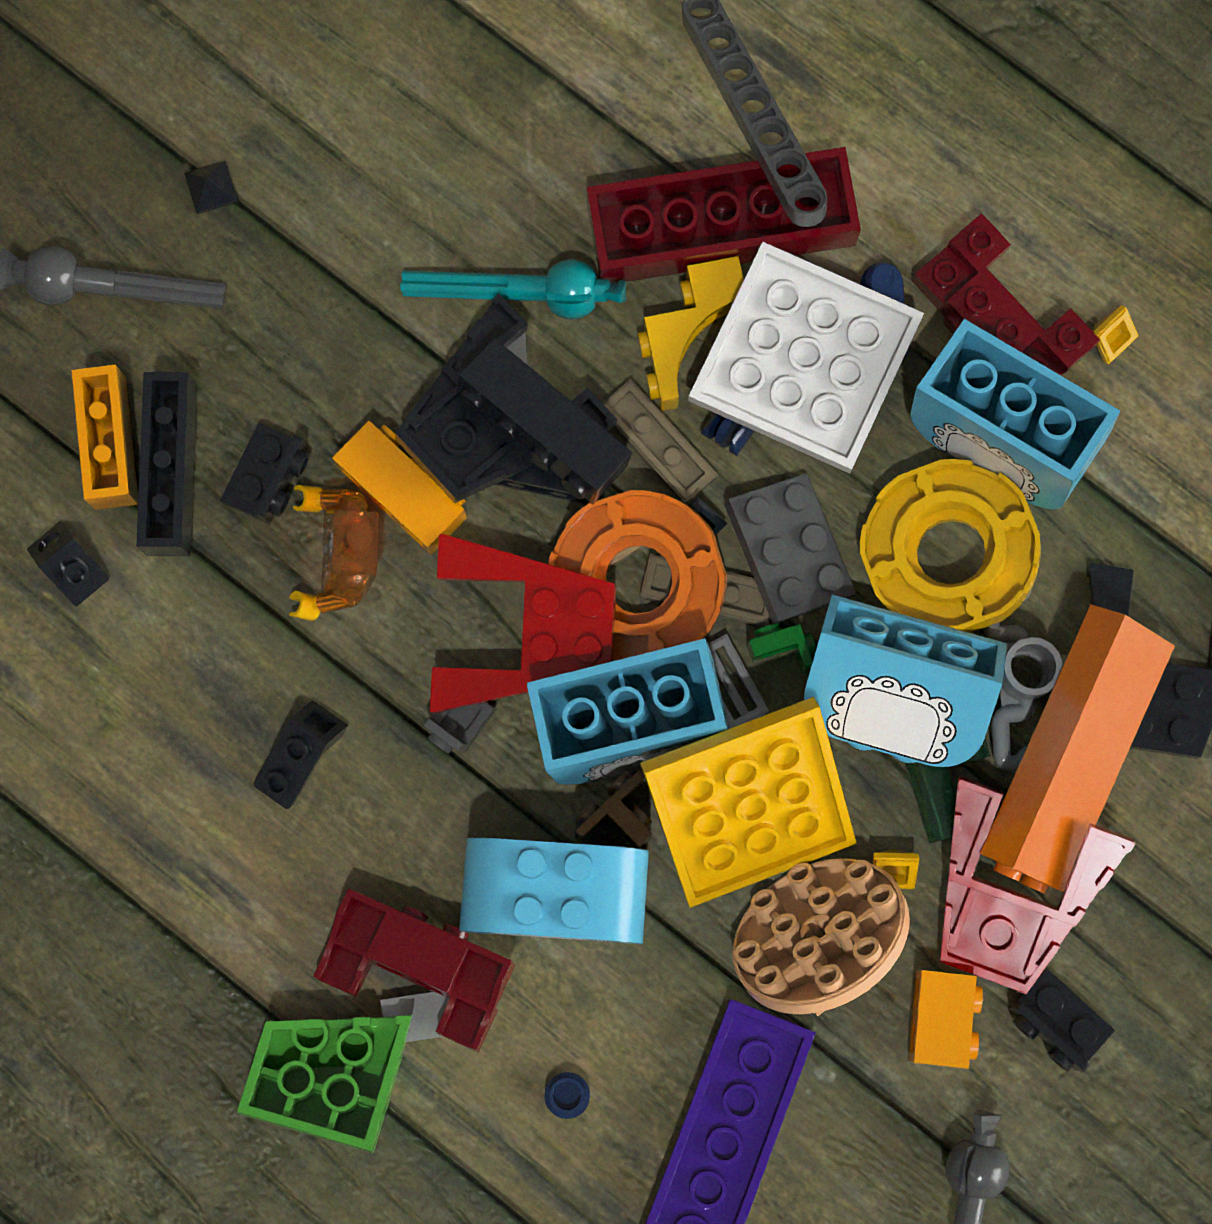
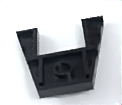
(462, 446)
(1181, 706)

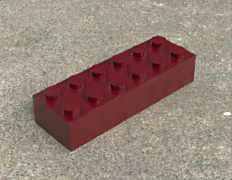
(714, 214)

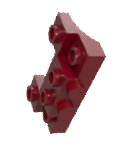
(965, 289)
(431, 957)

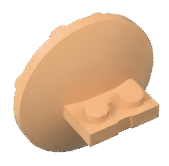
(820, 936)

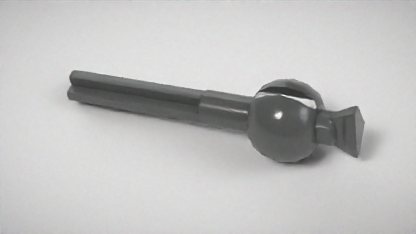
(55, 276)
(977, 1169)

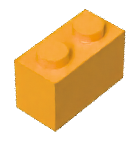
(944, 1019)

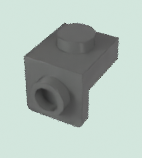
(458, 726)

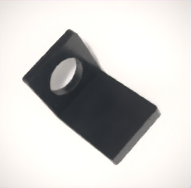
(67, 564)

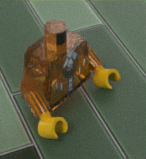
(348, 550)

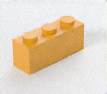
(105, 437)
(399, 486)

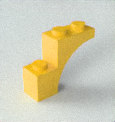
(667, 336)

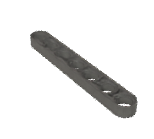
(757, 123)

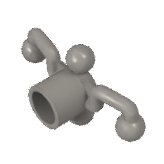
(1016, 700)

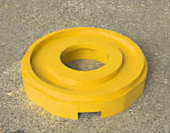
(943, 494)

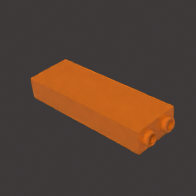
(1076, 749)

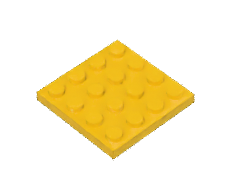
(750, 802)

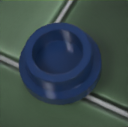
(567, 1095)

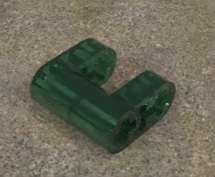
(937, 796)

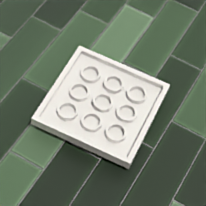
(805, 357)

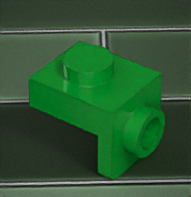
(774, 641)

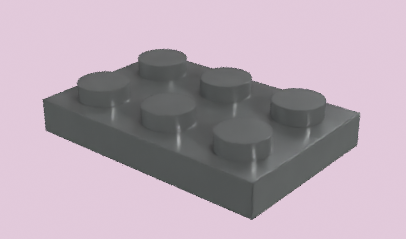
(789, 548)

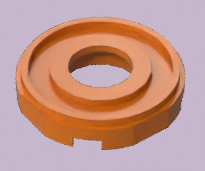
(674, 531)

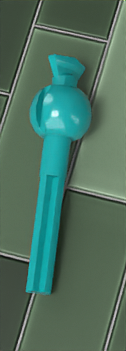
(567, 289)

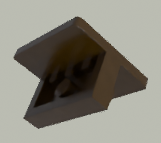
(629, 821)

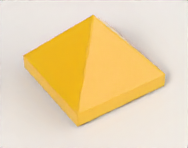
(1115, 333)
(899, 865)

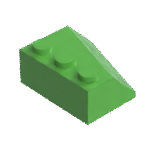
(327, 1077)

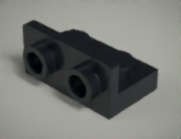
(265, 474)
(1061, 1022)

